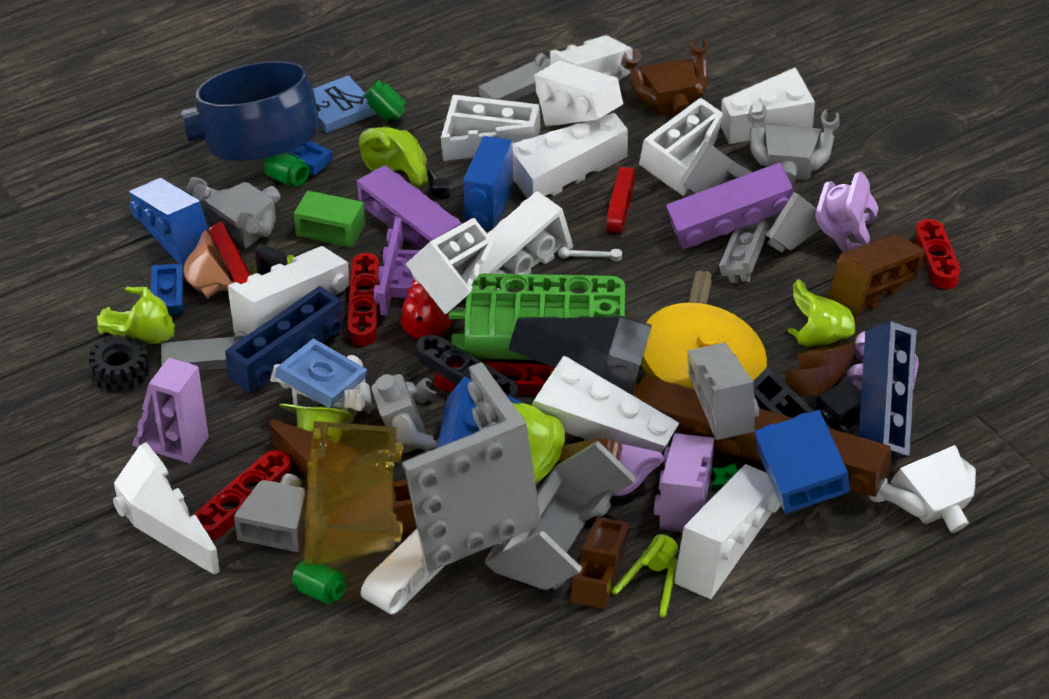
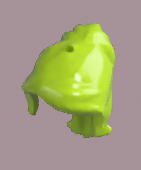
(396, 150)
(826, 319)
(146, 321)
(545, 438)

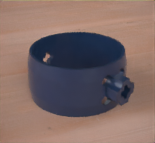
(254, 111)

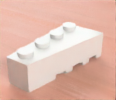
(273, 292)

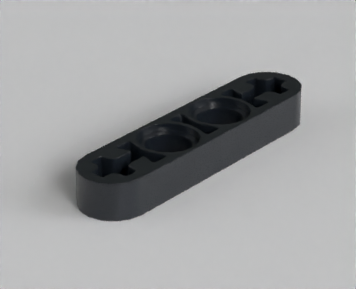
(449, 353)

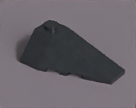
(603, 345)

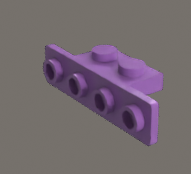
(394, 276)

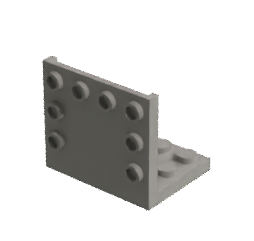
(476, 486)

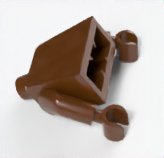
(669, 85)

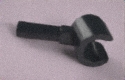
(440, 185)

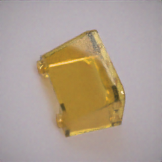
(350, 492)

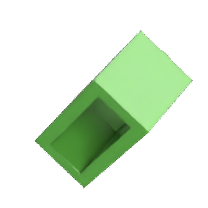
(329, 219)

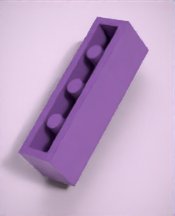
(392, 197)
(730, 205)

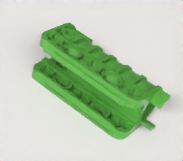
(493, 313)

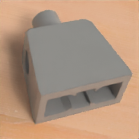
(274, 514)

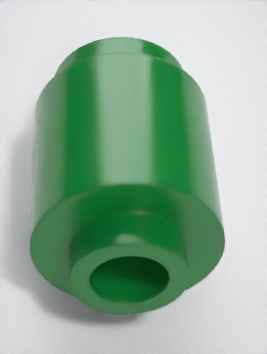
(385, 101)
(286, 169)
(319, 582)

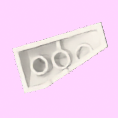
(160, 512)

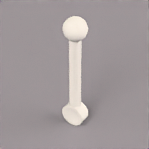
(614, 254)

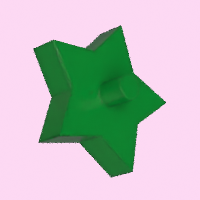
(722, 476)

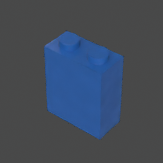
(489, 181)
(802, 461)

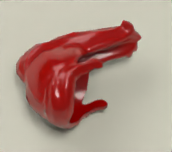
(422, 304)

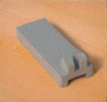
(515, 83)
(743, 251)
(204, 353)

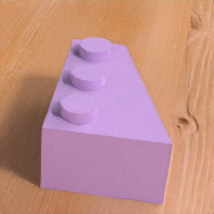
(174, 412)
(684, 480)

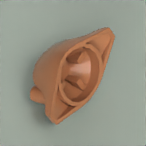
(206, 268)

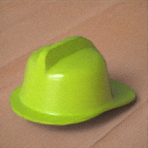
(307, 416)

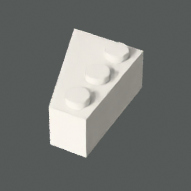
(575, 93)
(783, 96)

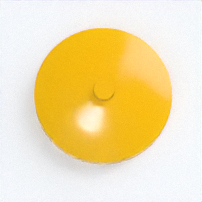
(692, 327)

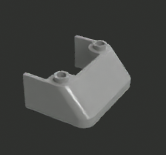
(785, 230)
(566, 500)

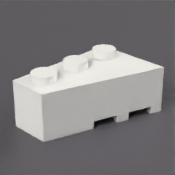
(597, 54)
(473, 117)
(677, 142)
(451, 263)

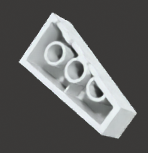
(568, 154)
(527, 237)
(599, 409)
(724, 530)

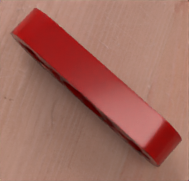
(620, 200)
(940, 243)

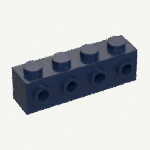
(254, 356)
(888, 387)

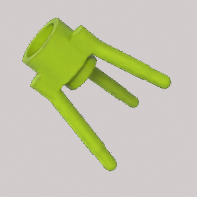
(657, 557)

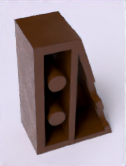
(874, 270)

